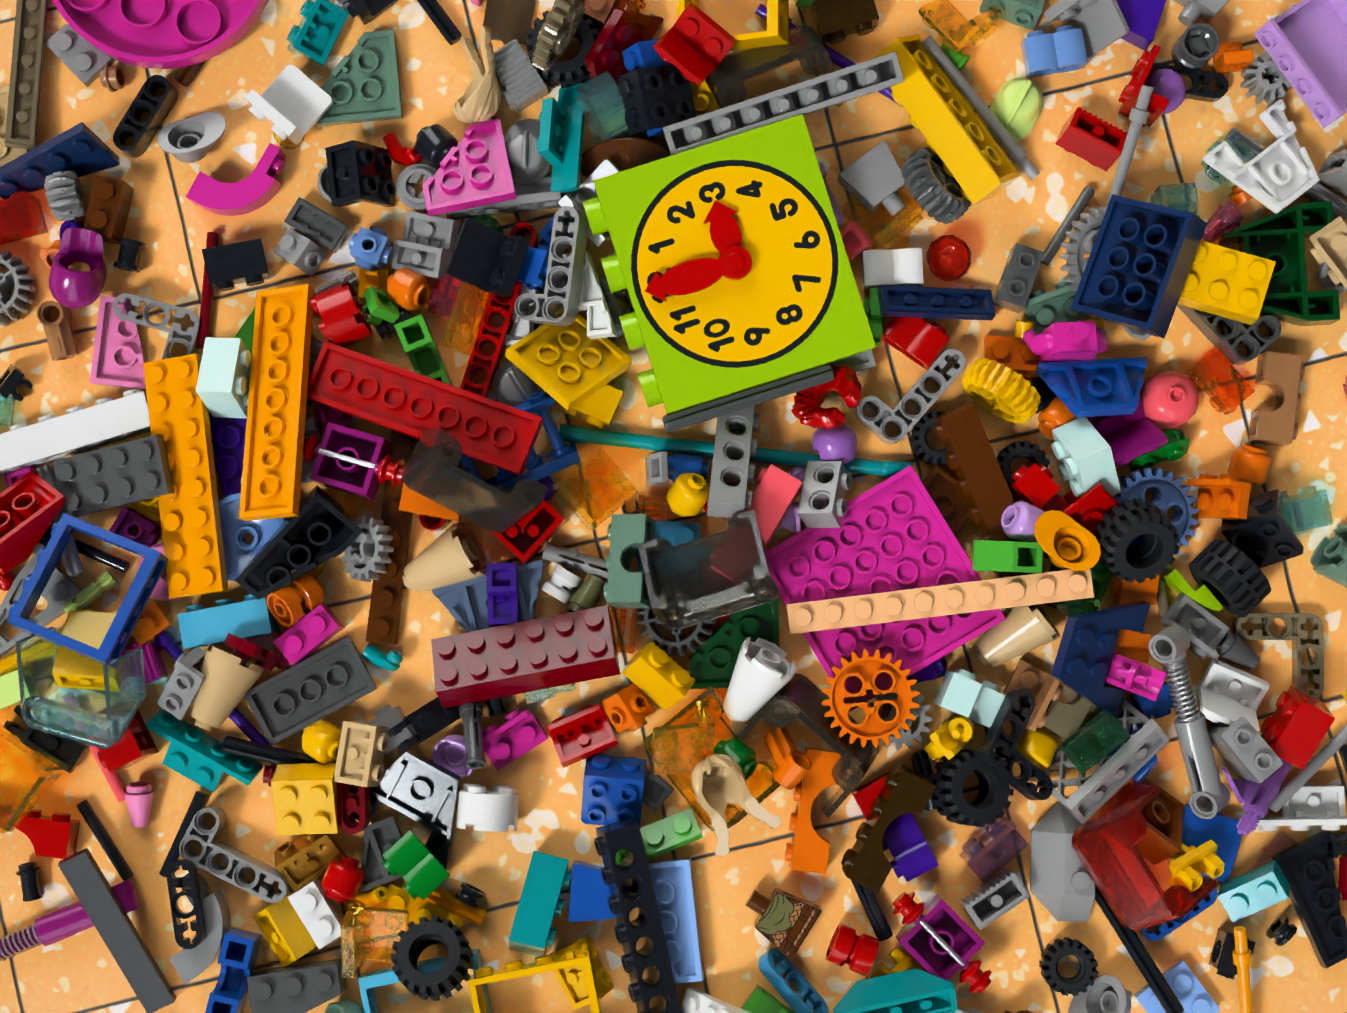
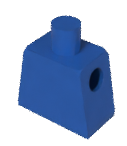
(589, 894)

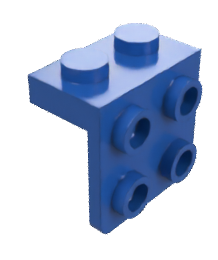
(612, 789)

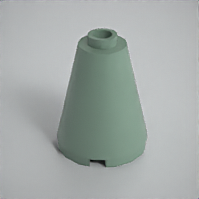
(1331, 557)

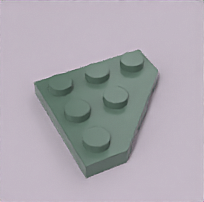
(365, 83)

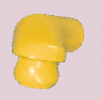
(369, 898)

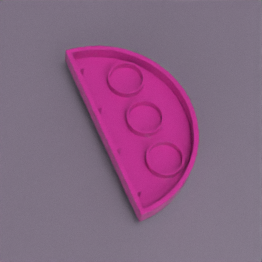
(161, 31)

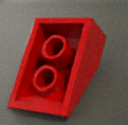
(24, 517)

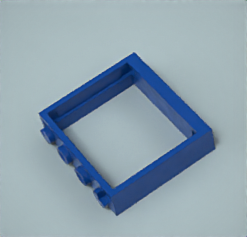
(129, 611)

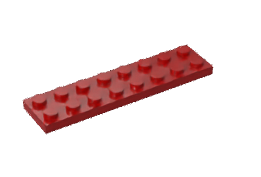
(416, 402)

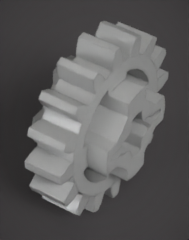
(368, 550)
(906, 736)

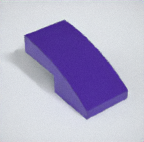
(502, 594)

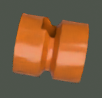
(295, 600)

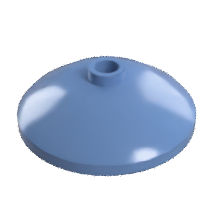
(234, 531)

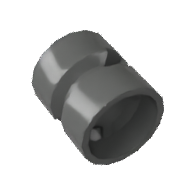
(1195, 46)

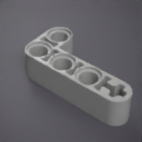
(557, 267)
(917, 394)
(237, 859)

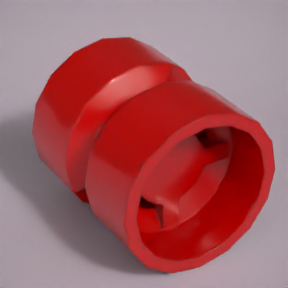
(852, 949)

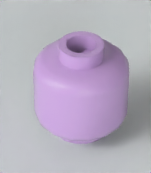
(1019, 521)

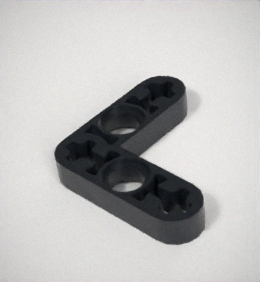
(1007, 745)

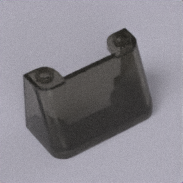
(435, 475)
(709, 574)

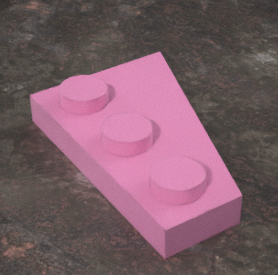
(117, 349)

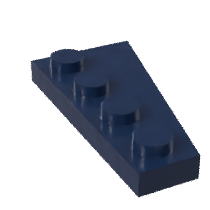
(72, 150)

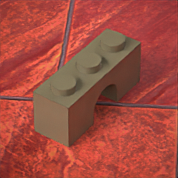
(1068, 717)

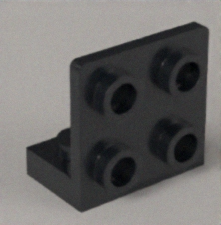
(359, 174)
(487, 258)

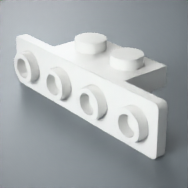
(1308, 807)

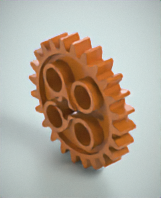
(867, 670)

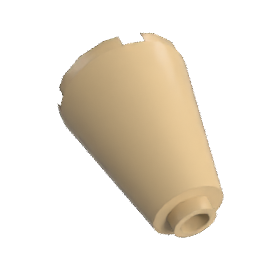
(446, 561)
(1019, 633)
(224, 687)

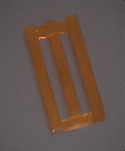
(633, 630)

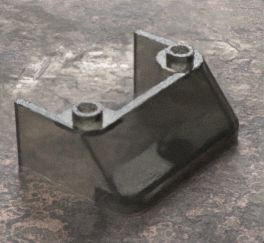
(745, 64)
(803, 699)

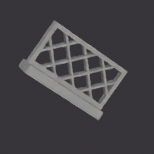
(1113, 769)

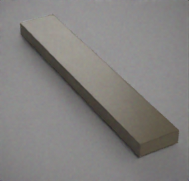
(26, 74)

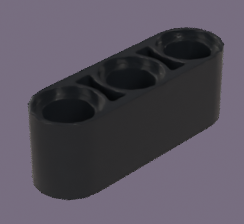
(145, 101)

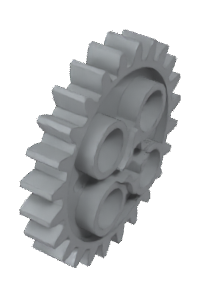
(1081, 242)

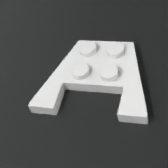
(1275, 174)
(591, 299)

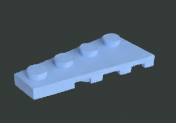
(678, 915)

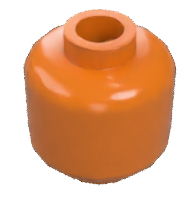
(408, 289)
(1054, 416)
(1250, 464)

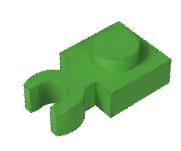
(872, 311)

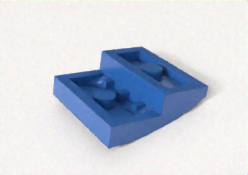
(1220, 829)

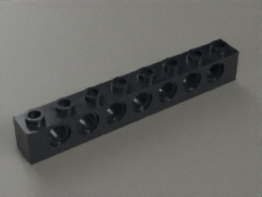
(609, 841)

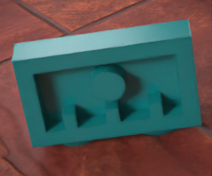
(317, 29)

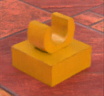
(375, 278)

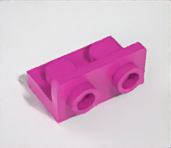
(513, 738)

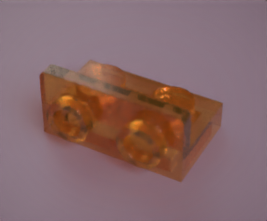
(1220, 381)

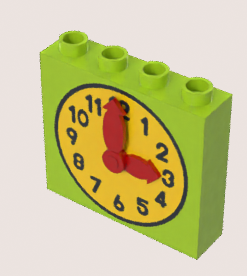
(729, 265)

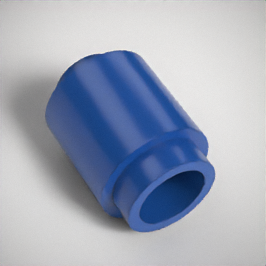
(686, 464)

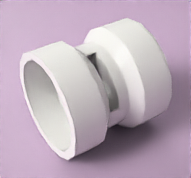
(561, 583)

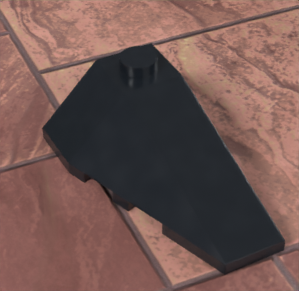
(300, 544)

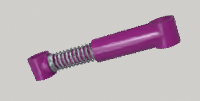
(62, 923)

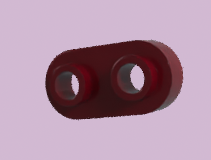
(350, 802)

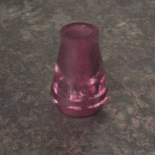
(1223, 220)

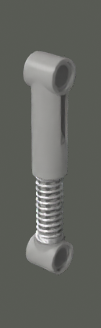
(1208, 791)

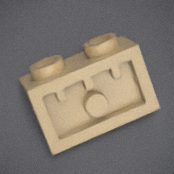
(1331, 247)
(361, 754)

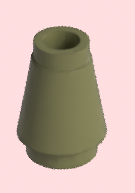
(587, 594)

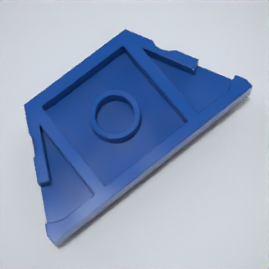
(1096, 386)

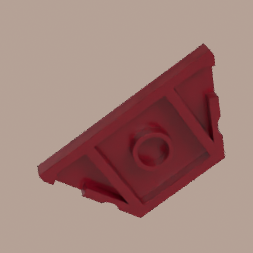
(618, 34)

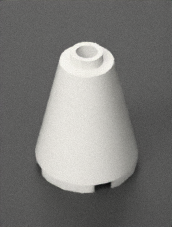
(756, 678)

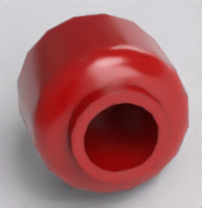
(343, 879)

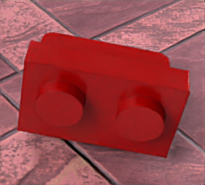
(1131, 91)

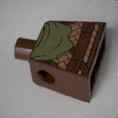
(783, 919)

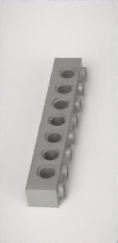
(785, 103)

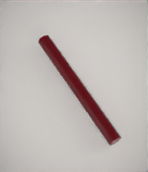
(206, 298)

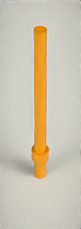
(1243, 959)

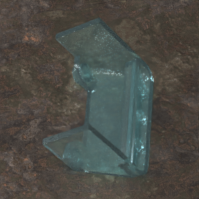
(78, 714)

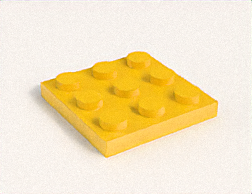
(568, 361)

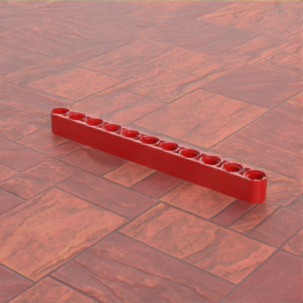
(488, 334)

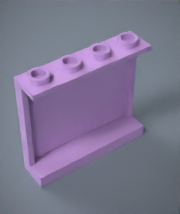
(1312, 54)

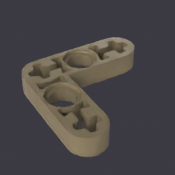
(1292, 632)

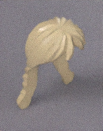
(483, 92)
(720, 782)

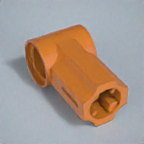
(789, 761)

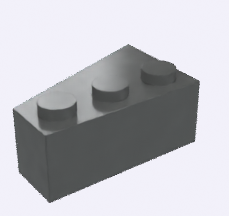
(295, 987)

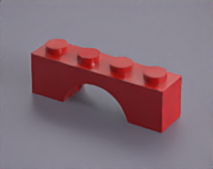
(51, 835)

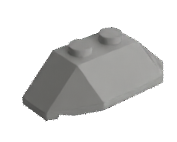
(1056, 870)

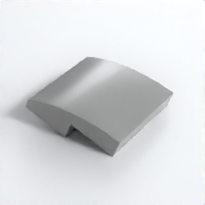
(425, 244)

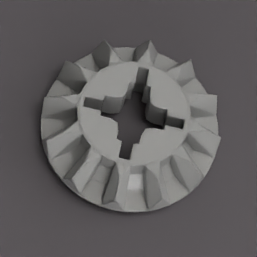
(413, 175)

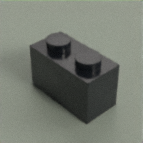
(235, 264)

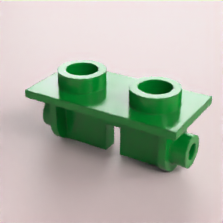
(1171, 451)

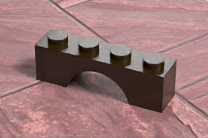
(904, 793)

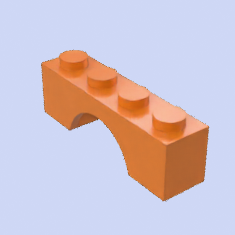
(808, 849)

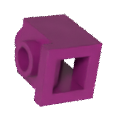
(126, 522)

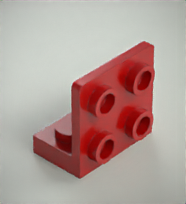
(695, 44)

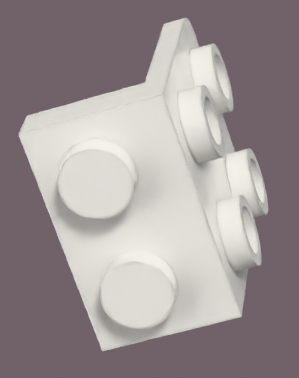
(290, 104)
(1230, 693)

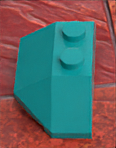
(900, 993)

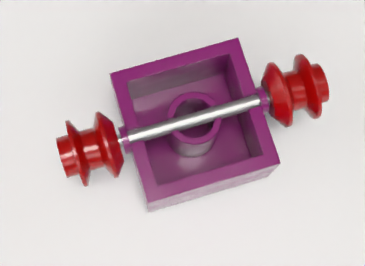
(352, 461)
(940, 940)

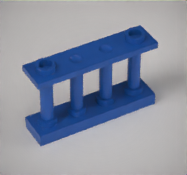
(537, 466)

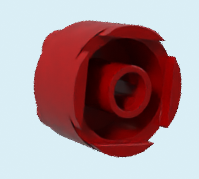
(341, 315)

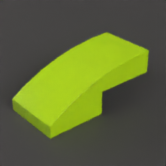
(1198, 593)

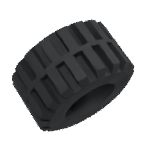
(571, 70)
(1150, 554)
(1230, 577)
(949, 791)
(415, 941)

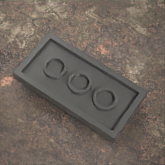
(114, 476)
(310, 690)

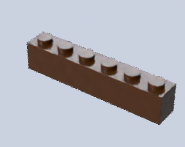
(977, 472)

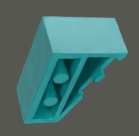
(539, 904)

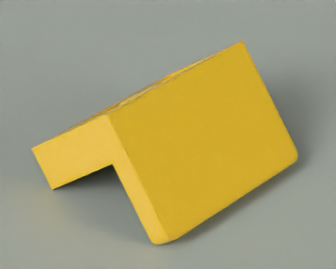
(284, 931)

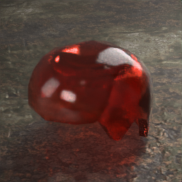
(949, 258)

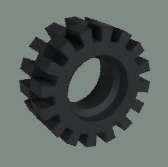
(920, 443)
(1020, 449)
(1081, 979)

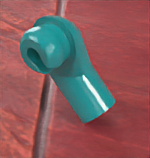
(378, 658)

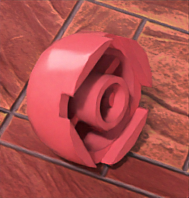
(1169, 399)

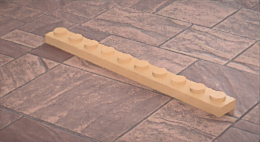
(940, 600)

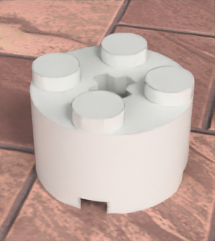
(488, 809)

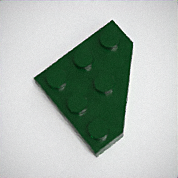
(715, 660)

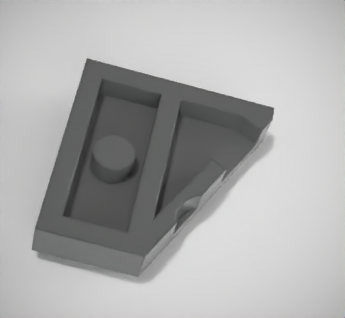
(377, 840)

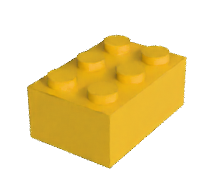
(1227, 283)

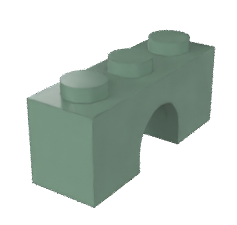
(624, 587)

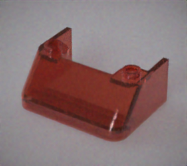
(1110, 856)

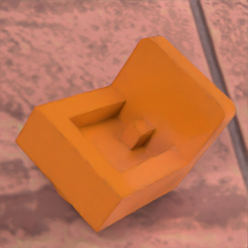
(151, 621)

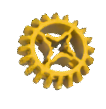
(1001, 391)

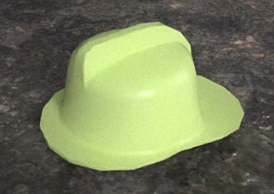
(1017, 107)

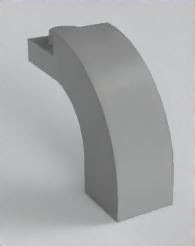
(193, 962)

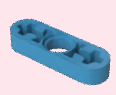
(784, 965)

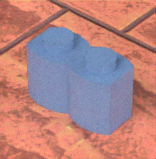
(1054, 52)

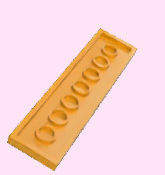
(277, 404)
(192, 512)

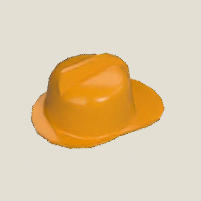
(1066, 541)

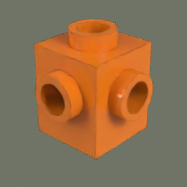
(628, 708)

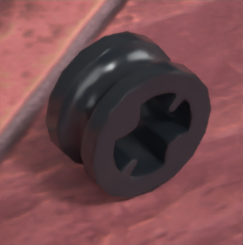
(470, 895)
(1281, 931)

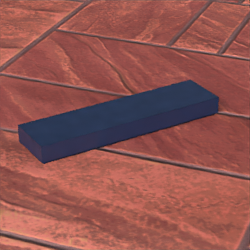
(935, 302)

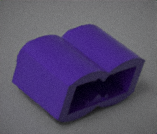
(908, 848)

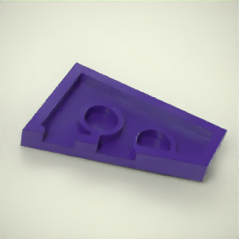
(229, 444)

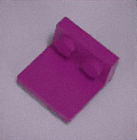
(1129, 434)

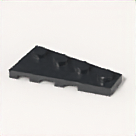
(1315, 896)

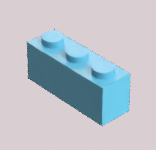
(213, 624)

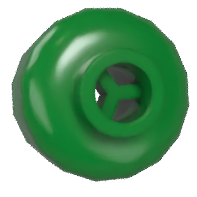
(740, 752)

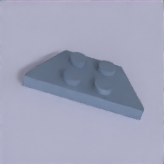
(469, 599)

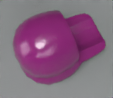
(73, 287)

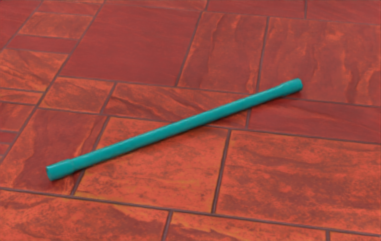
(585, 435)

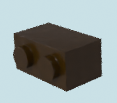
(843, 18)

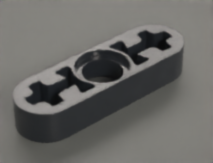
(1207, 77)
(177, 914)

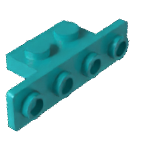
(562, 139)
(198, 754)

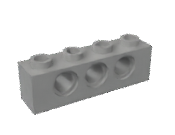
(725, 499)

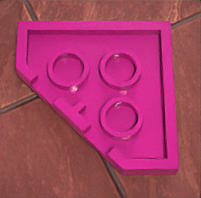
(472, 172)

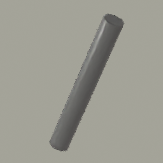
(1073, 215)

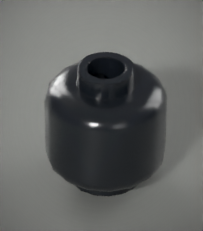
(434, 143)

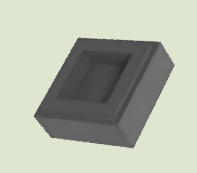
(655, 790)

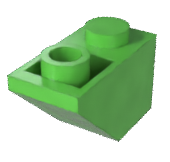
(1007, 556)

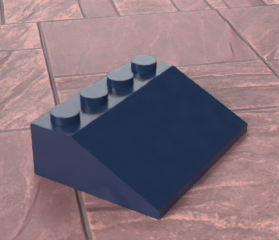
(1139, 265)

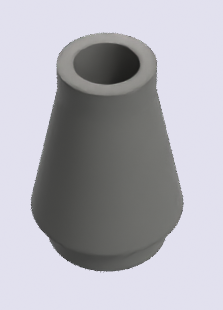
(1237, 650)

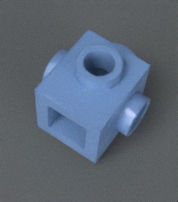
(378, 255)

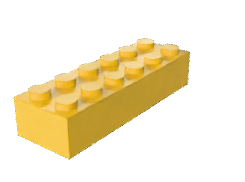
(949, 123)

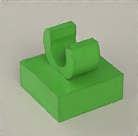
(379, 307)

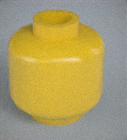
(687, 495)
(321, 742)
(1038, 747)

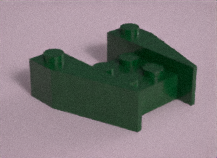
(1282, 240)

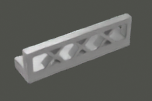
(528, 198)

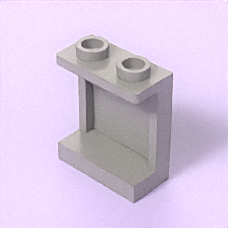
(1244, 750)

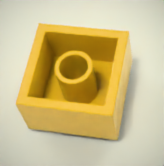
(305, 799)

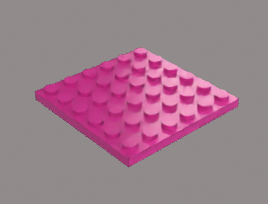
(885, 544)

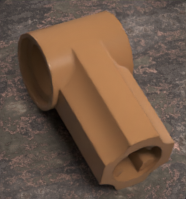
(59, 333)

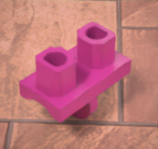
(1136, 677)

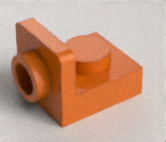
(1232, 58)

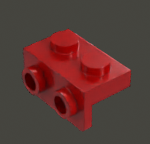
(582, 734)

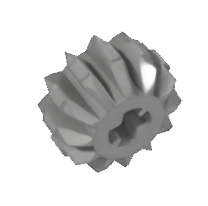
(1262, 88)
(65, 195)

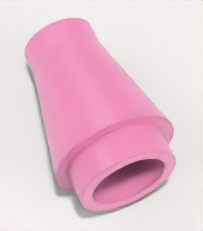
(139, 802)

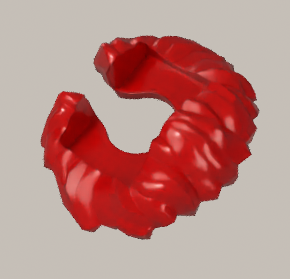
(809, 401)

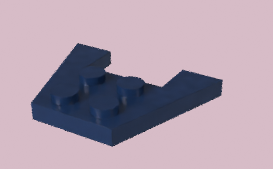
(1088, 650)

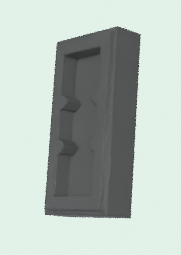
(317, 224)

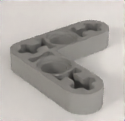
(175, 334)

